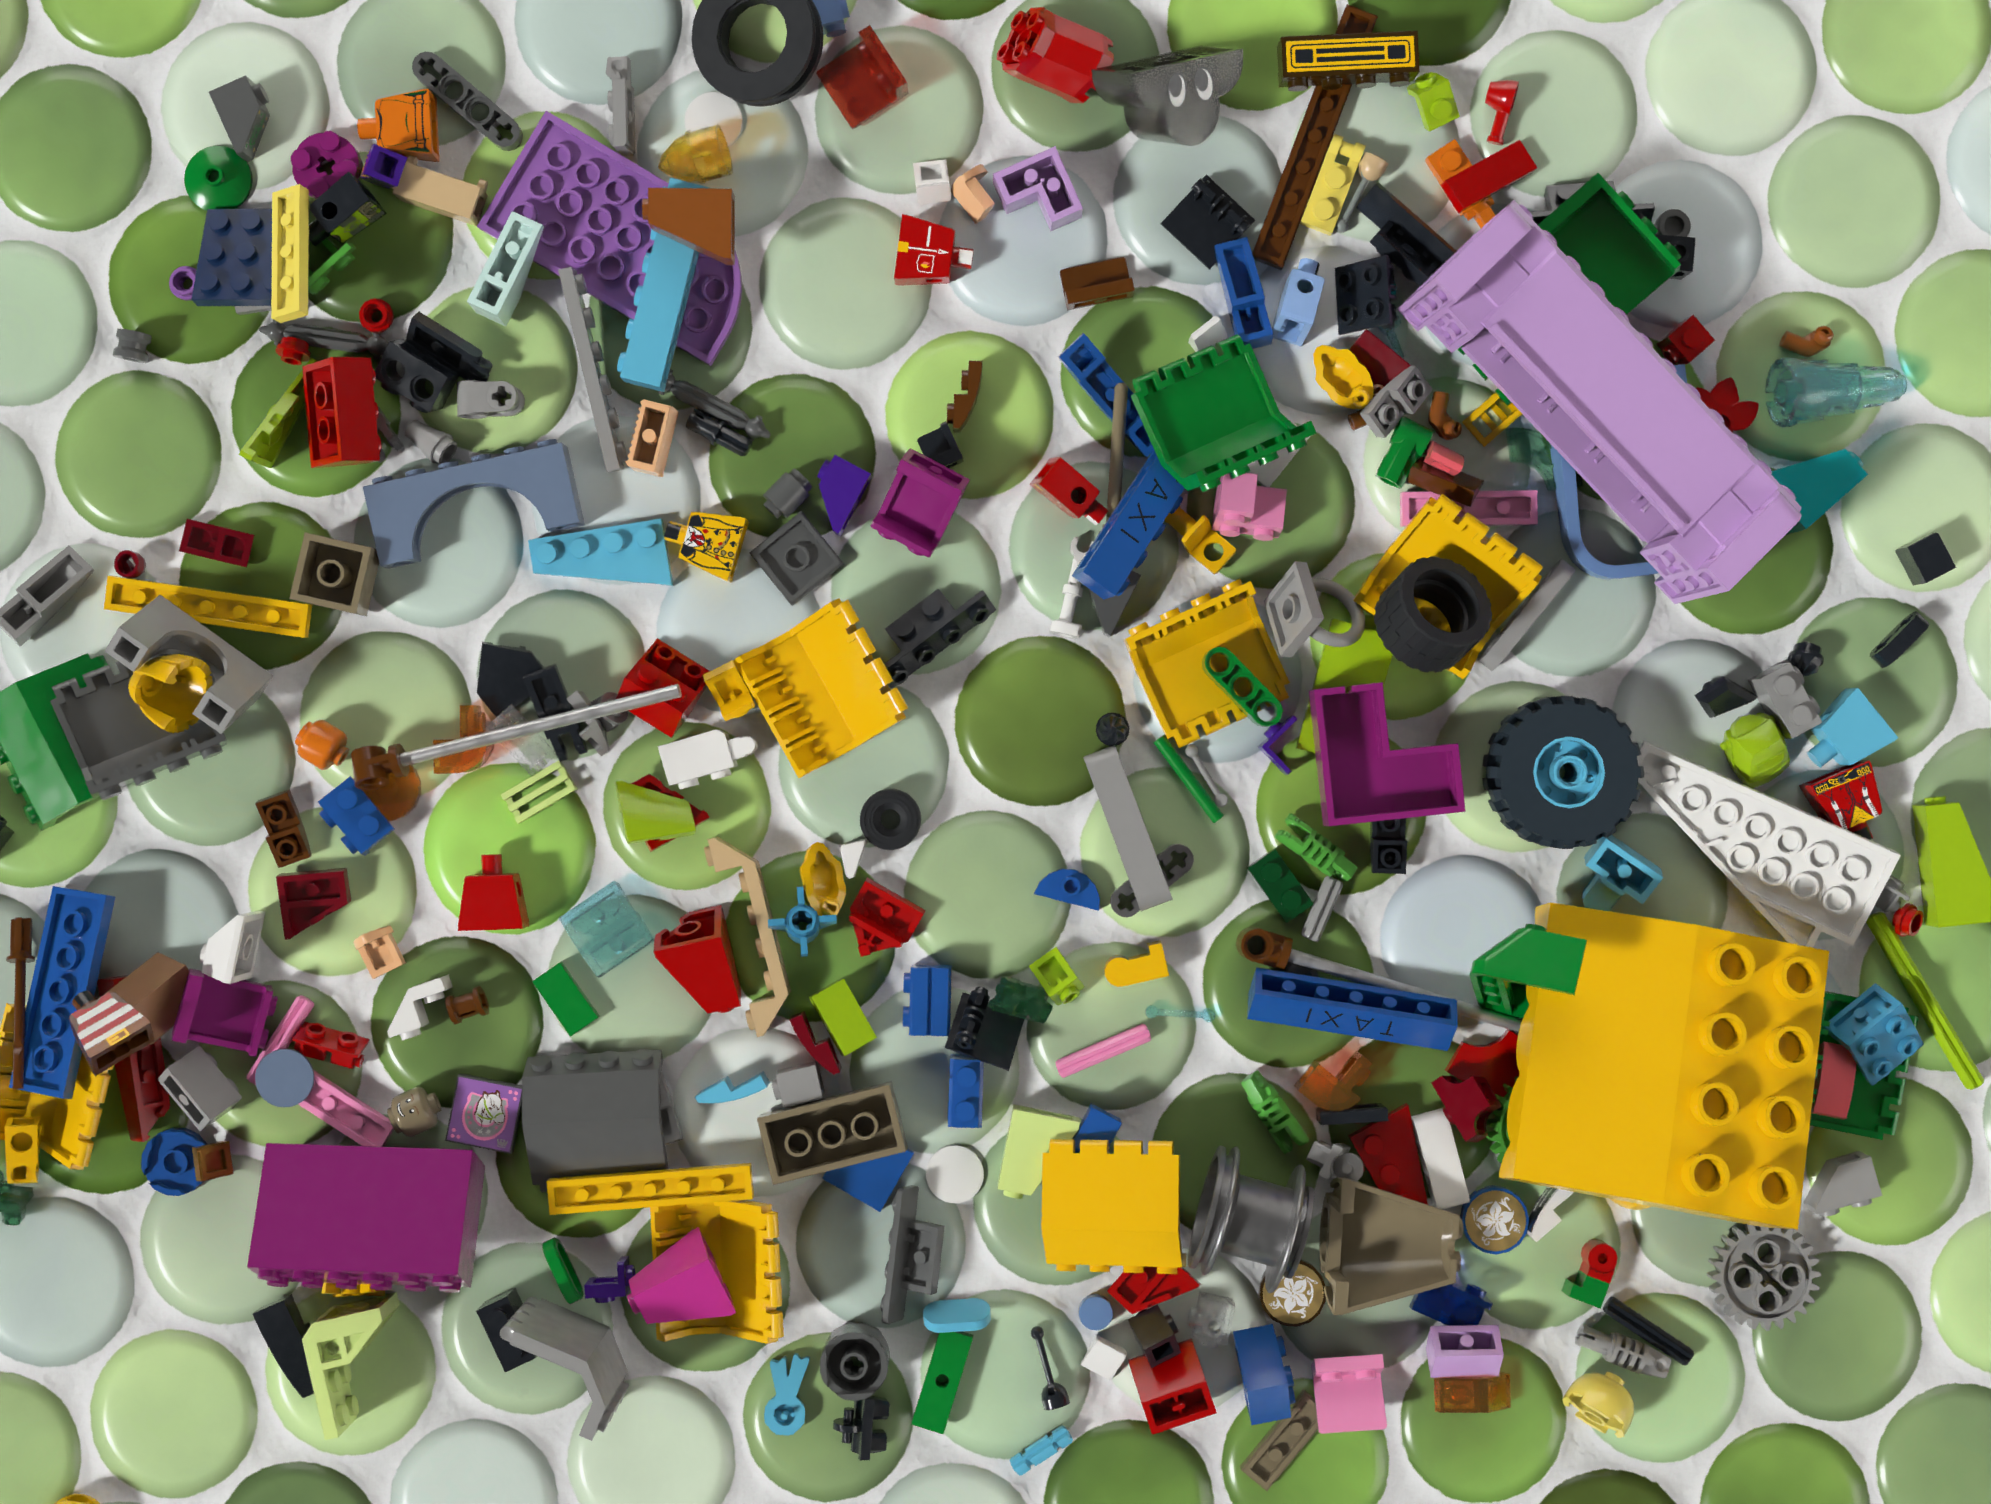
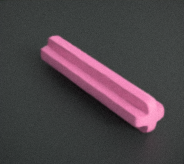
(285, 1031)
(1103, 1050)

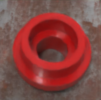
(367, 310)
(293, 350)
(1907, 920)

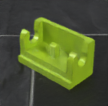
(842, 1017)

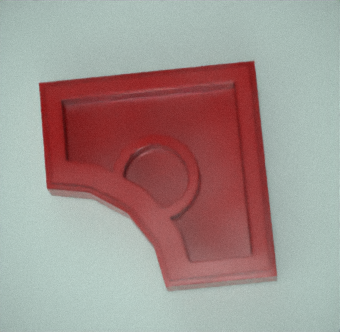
(1493, 1061)

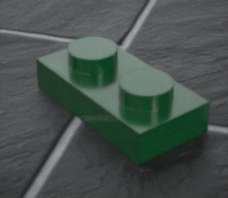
(1280, 885)

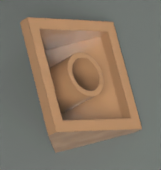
(155, 991)

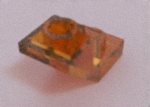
(1472, 1394)

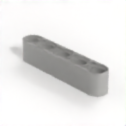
(1127, 828)

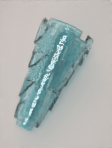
(1818, 389)

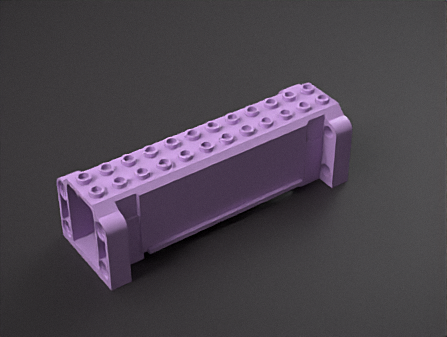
(1607, 404)

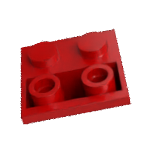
(661, 668)
(1172, 1390)

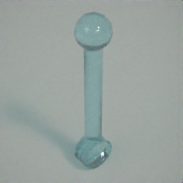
(1207, 1014)

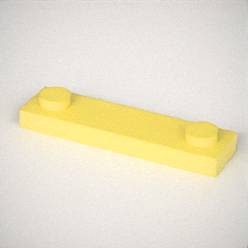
(290, 253)

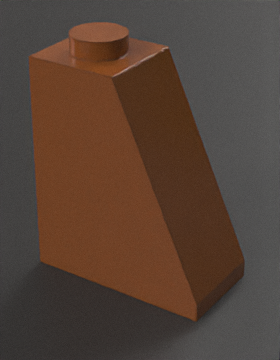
(694, 218)

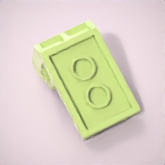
(330, 1348)

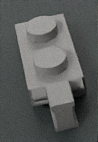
(621, 103)

